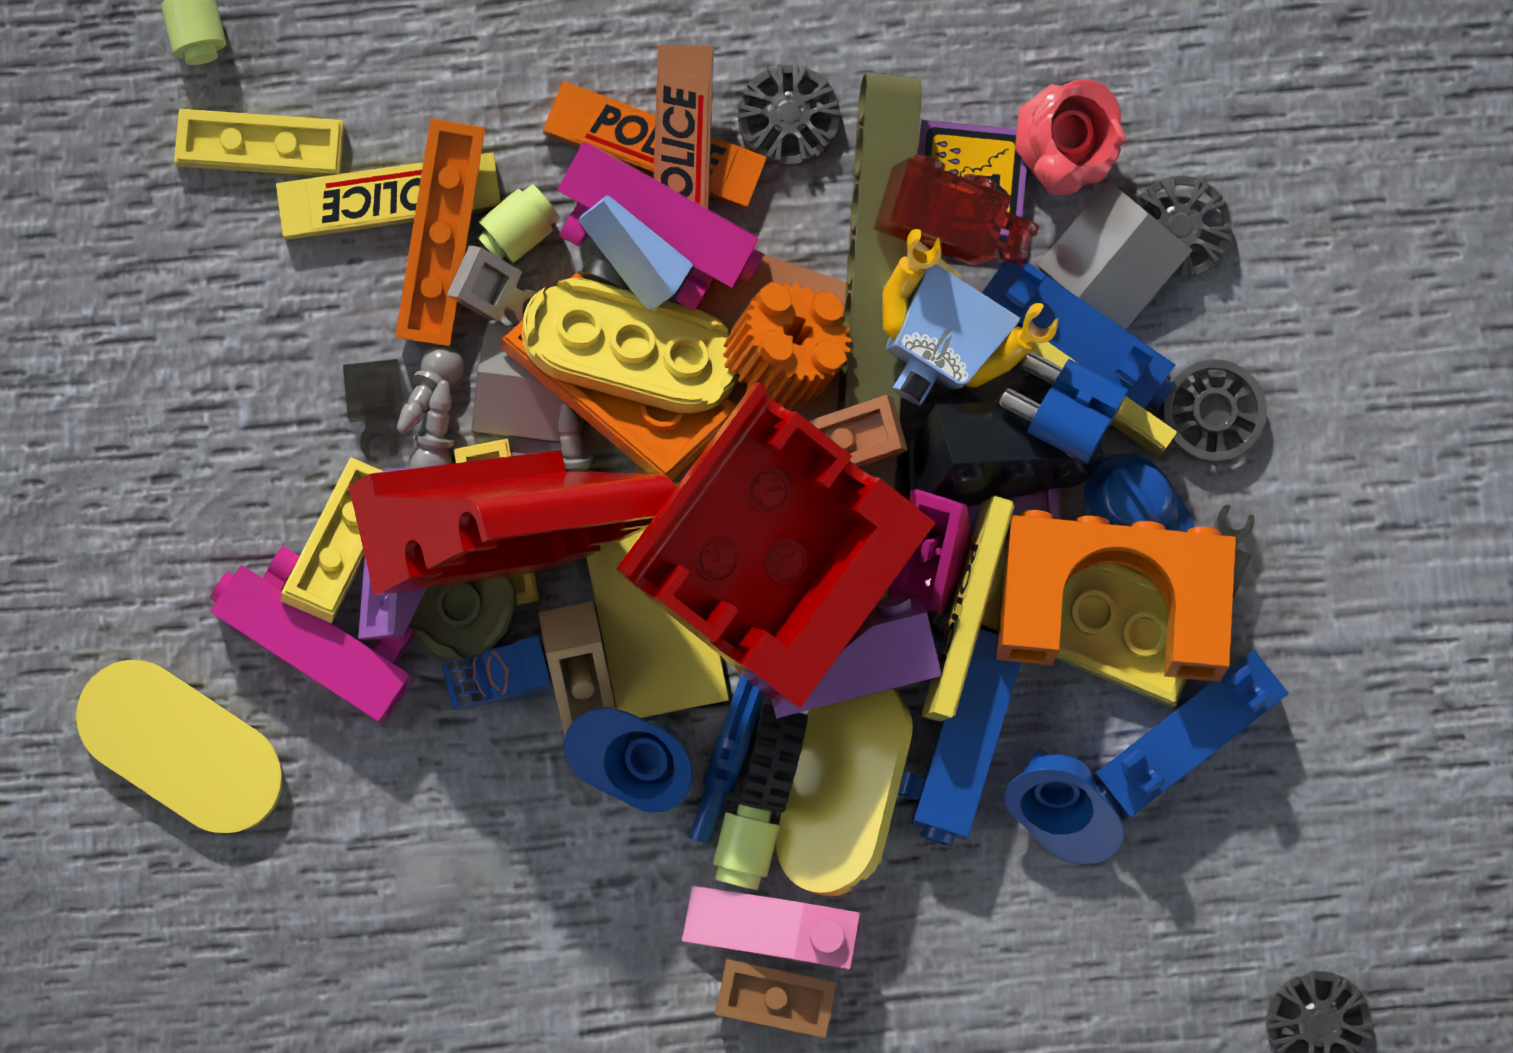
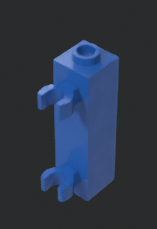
(1084, 333)
(1189, 735)
(963, 748)

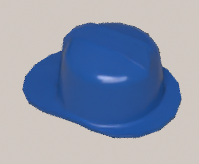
(1133, 491)
(629, 758)
(1064, 810)

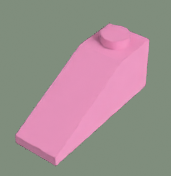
(771, 927)

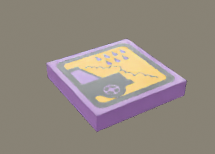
(980, 152)

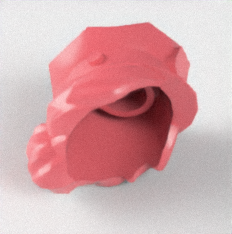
(1070, 135)

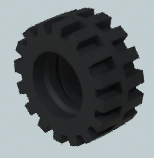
(773, 759)

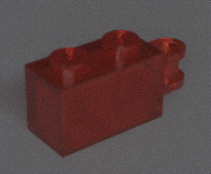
(956, 209)

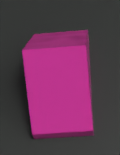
(941, 555)

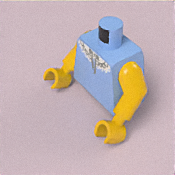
(949, 328)

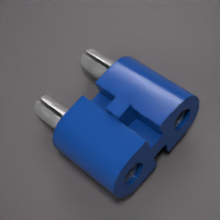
(1073, 411)

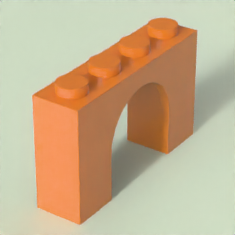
(1187, 568)

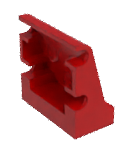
(494, 518)
(775, 547)

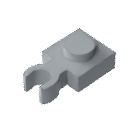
(489, 286)

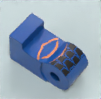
(498, 674)

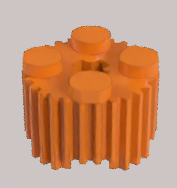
(789, 342)

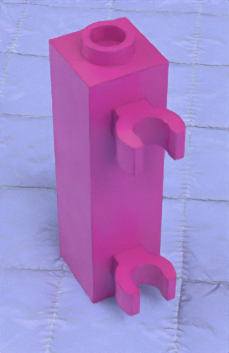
(703, 237)
(312, 645)

